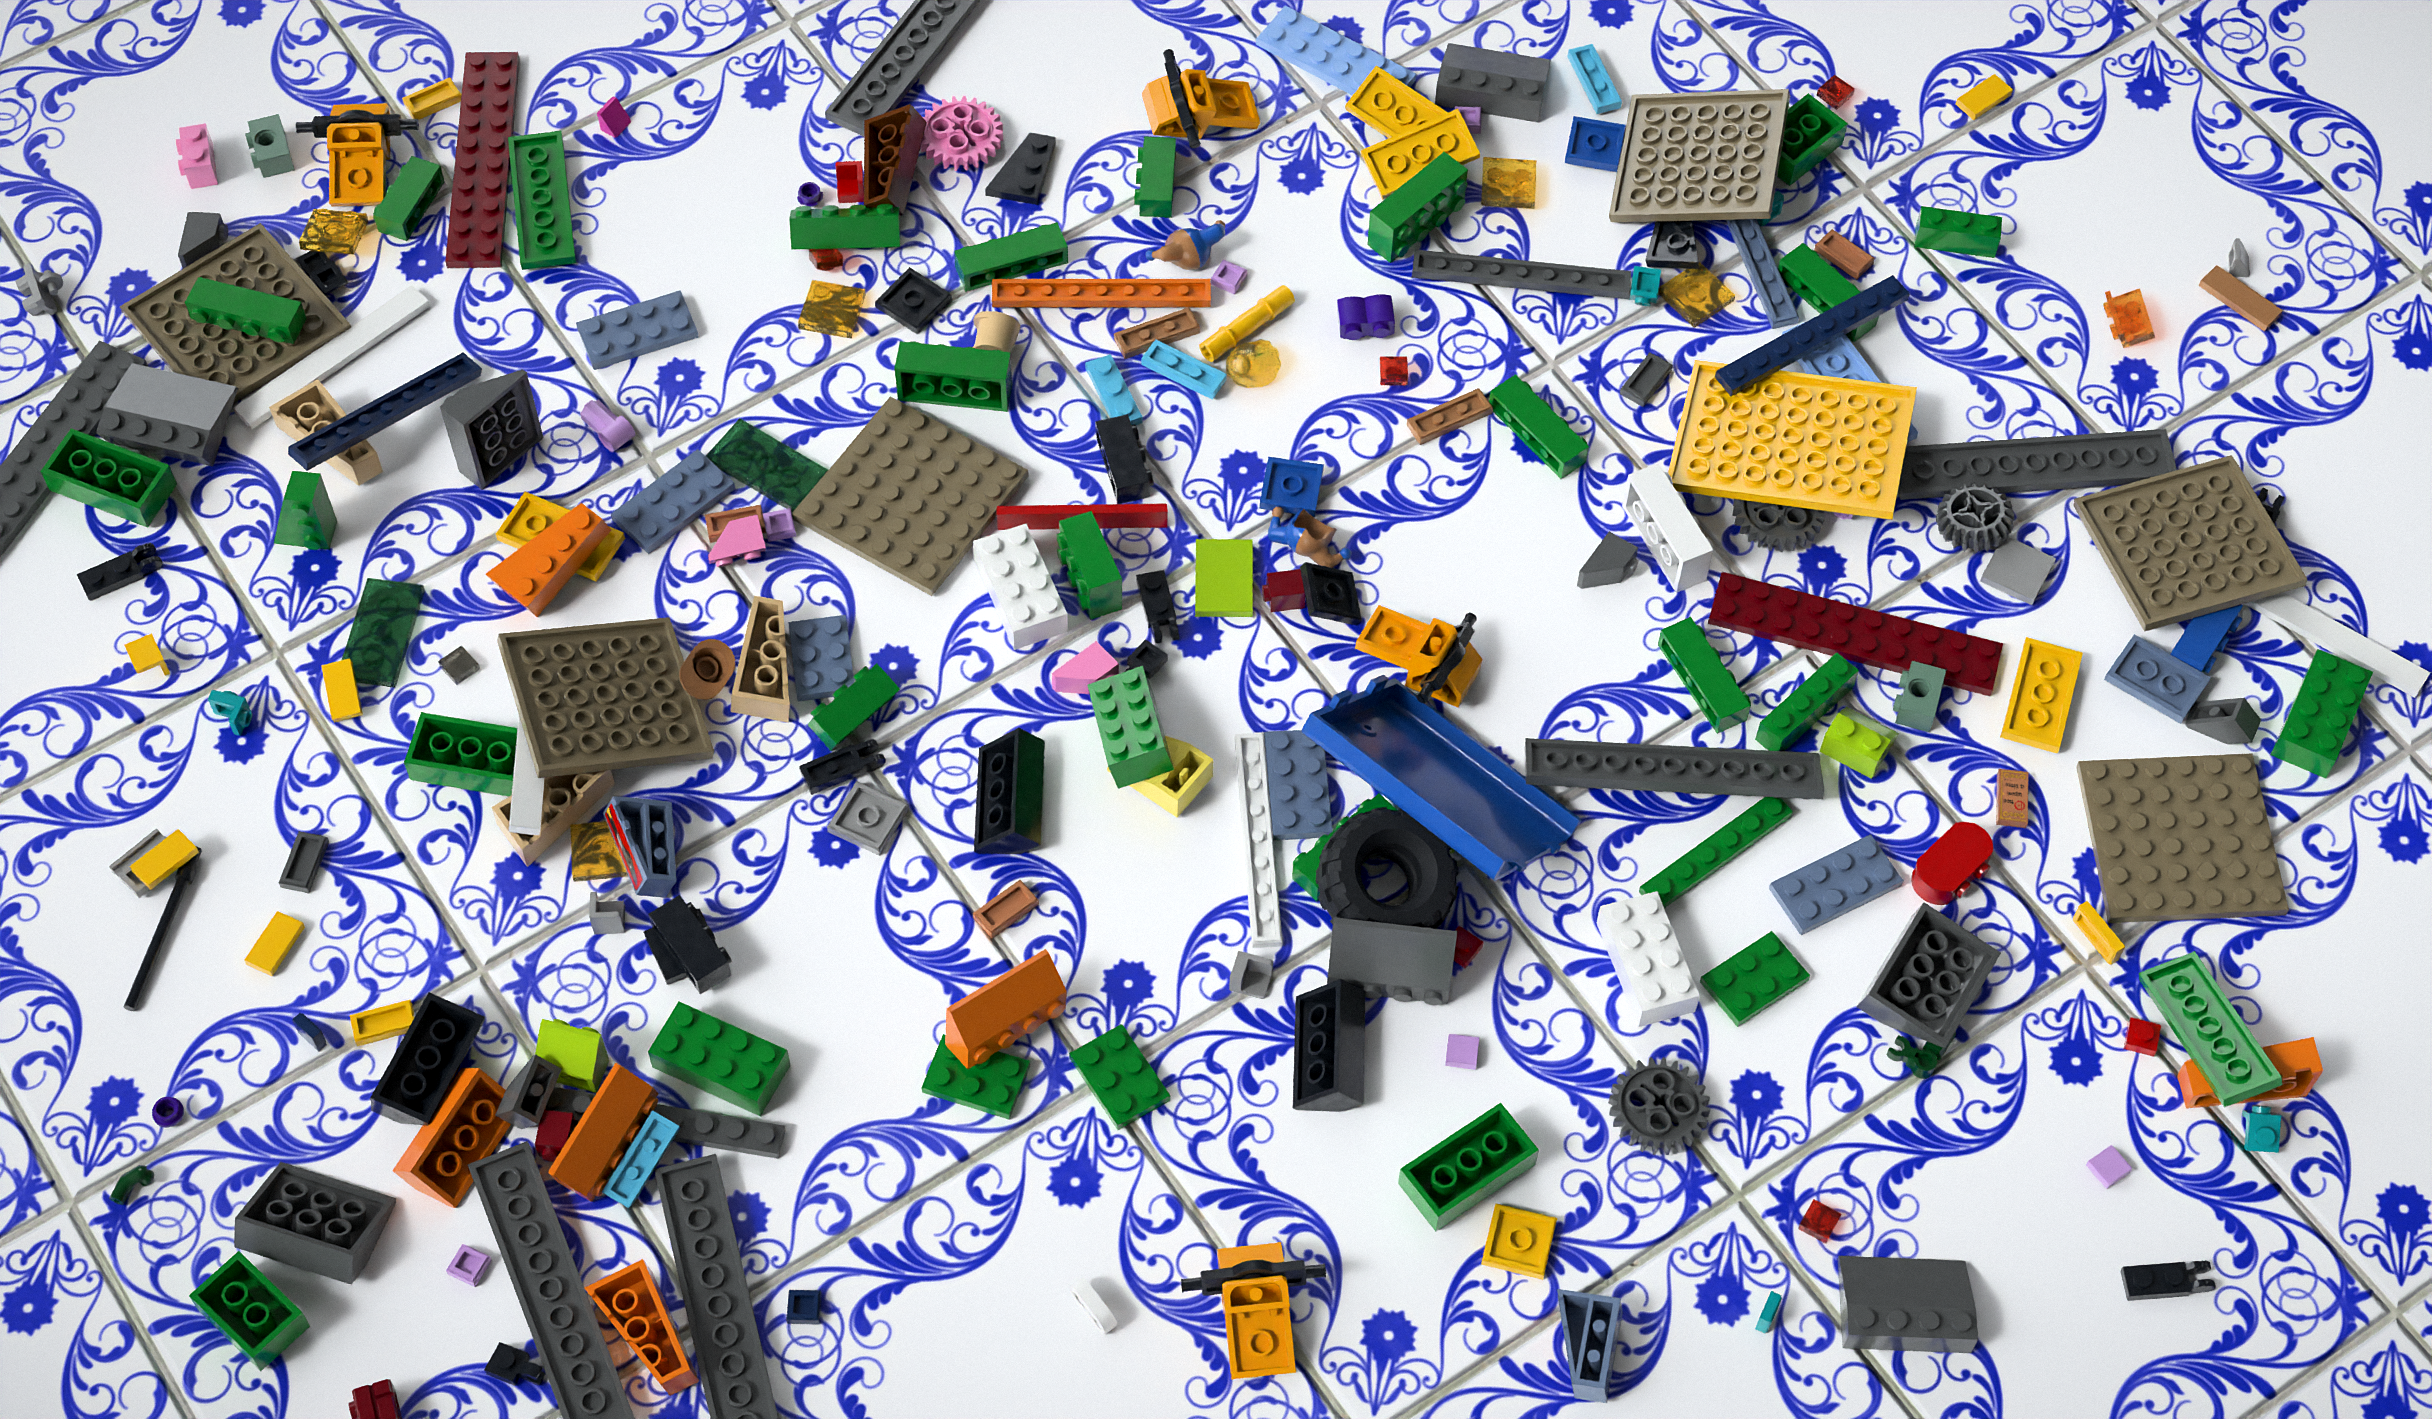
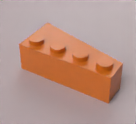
(550, 559)
(2294, 1060)
(643, 1319)

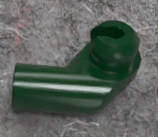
(138, 1174)

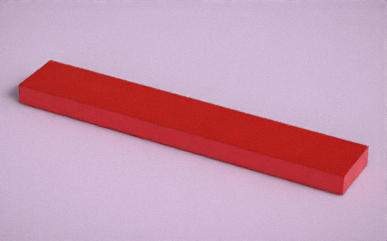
(1106, 515)

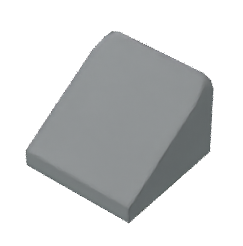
(2238, 260)

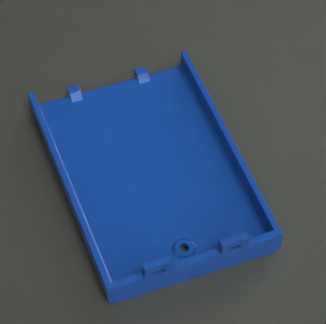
(1441, 777)

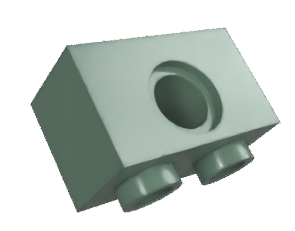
(270, 146)
(1914, 710)

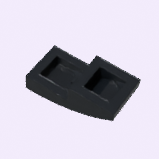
(322, 271)

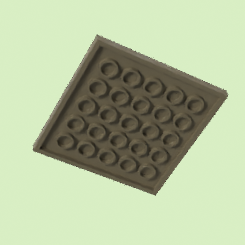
(1700, 156)
(232, 356)
(910, 495)
(2189, 543)
(603, 697)
(2181, 838)

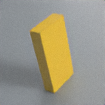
(1984, 96)
(432, 99)
(342, 690)
(164, 859)
(2098, 933)
(274, 943)
(382, 1022)

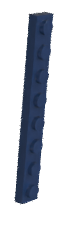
(1811, 335)
(384, 411)

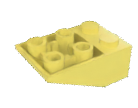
(1180, 786)

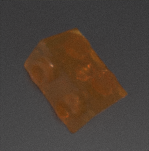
(2130, 318)

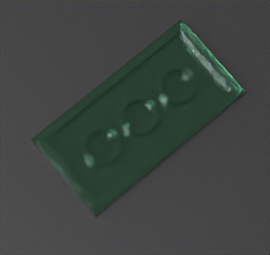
(766, 464)
(383, 630)

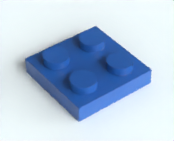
(1595, 144)
(1291, 485)

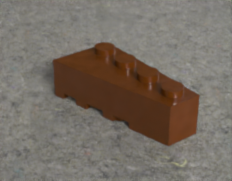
(891, 156)

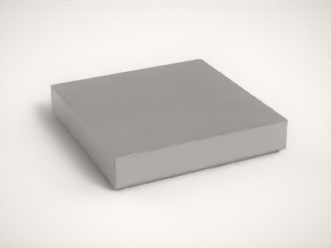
(2018, 570)
(868, 818)

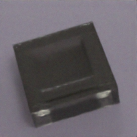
(458, 665)

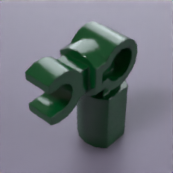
(1919, 1061)

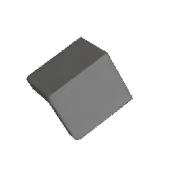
(606, 916)
(1251, 975)

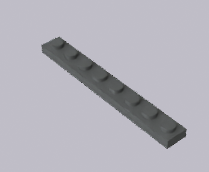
(1521, 274)
(696, 1126)

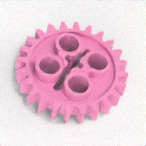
(961, 133)

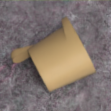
(995, 331)

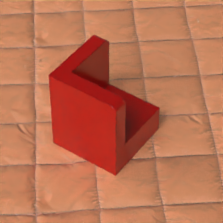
(850, 181)

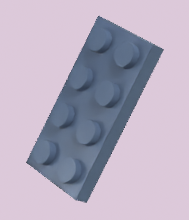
(637, 330)
(673, 501)
(1297, 786)
(1835, 884)

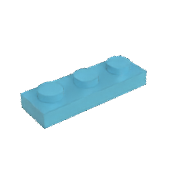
(1594, 79)
(1184, 369)
(1112, 389)
(641, 1159)

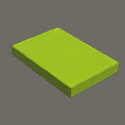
(1224, 578)

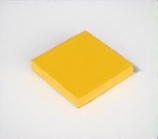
(1519, 1241)

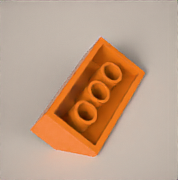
(1005, 1010)
(604, 1133)
(457, 1135)

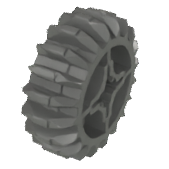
(1975, 517)

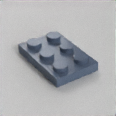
(820, 656)
(2157, 678)

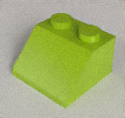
(1858, 741)

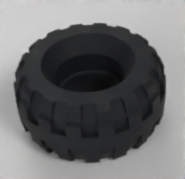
(1406, 842)

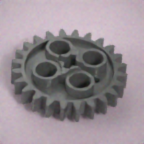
(1779, 529)
(1680, 1091)

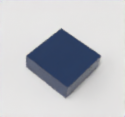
(309, 1031)
(804, 1307)

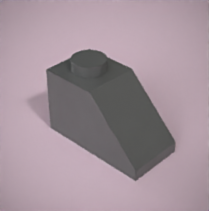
(200, 236)
(1608, 563)
(2225, 720)
(529, 1093)

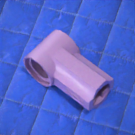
(611, 430)

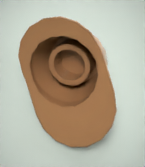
(707, 669)

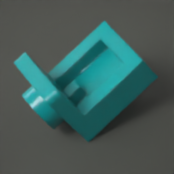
(1645, 285)
(231, 706)
(2262, 1129)

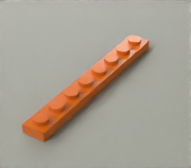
(1101, 293)

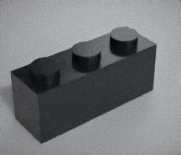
(1123, 459)
(691, 943)

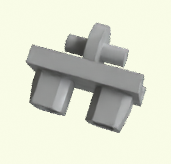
(43, 288)

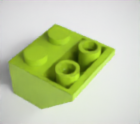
(575, 1051)

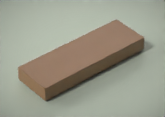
(2240, 298)
(1164, 329)
(1449, 416)

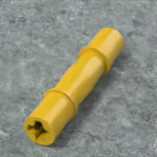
(1246, 323)

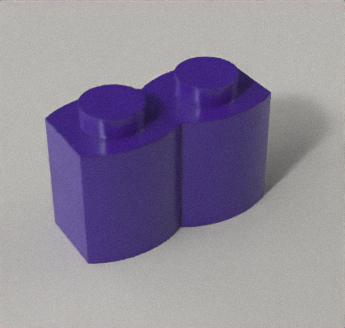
(1365, 316)

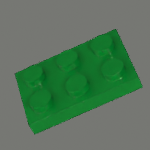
(1754, 978)
(1119, 1077)
(984, 1087)

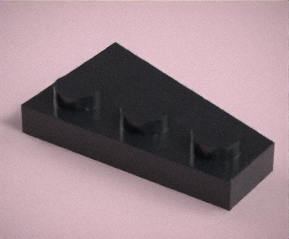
(1025, 171)
(1673, 246)

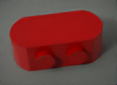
(1952, 863)

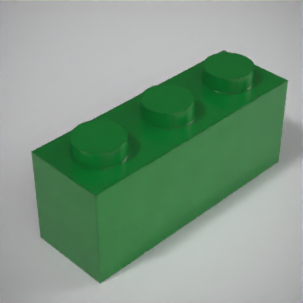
(1156, 177)
(408, 198)
(1958, 232)
(852, 705)

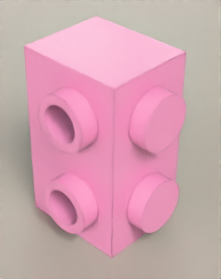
(197, 156)

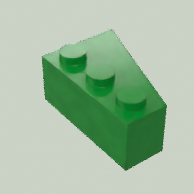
(306, 513)

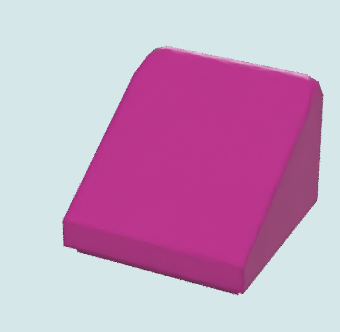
(613, 118)

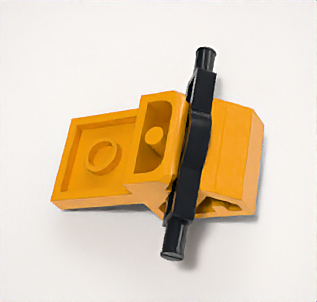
(1190, 102)
(357, 150)
(1436, 655)
(1256, 1305)

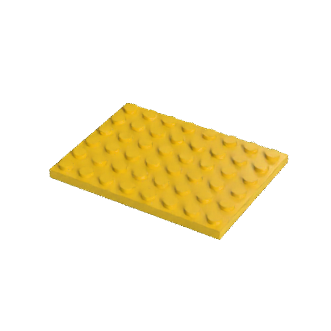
(1794, 441)

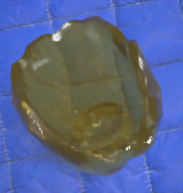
(1253, 364)

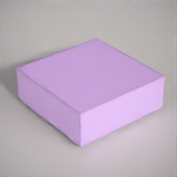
(1472, 118)
(1228, 277)
(779, 525)
(1462, 1051)
(2109, 1166)
(468, 1265)

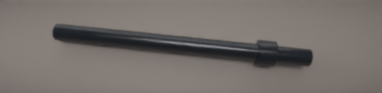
(184, 877)

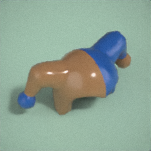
(1189, 246)
(1306, 537)

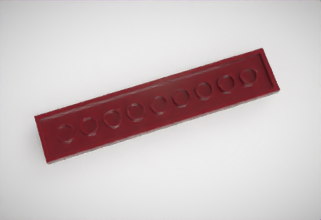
(482, 160)
(1853, 632)

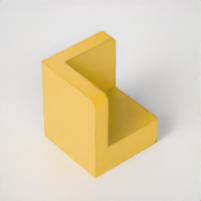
(146, 654)

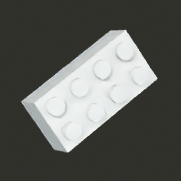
(1668, 527)
(1020, 586)
(1647, 959)

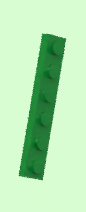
(1717, 850)

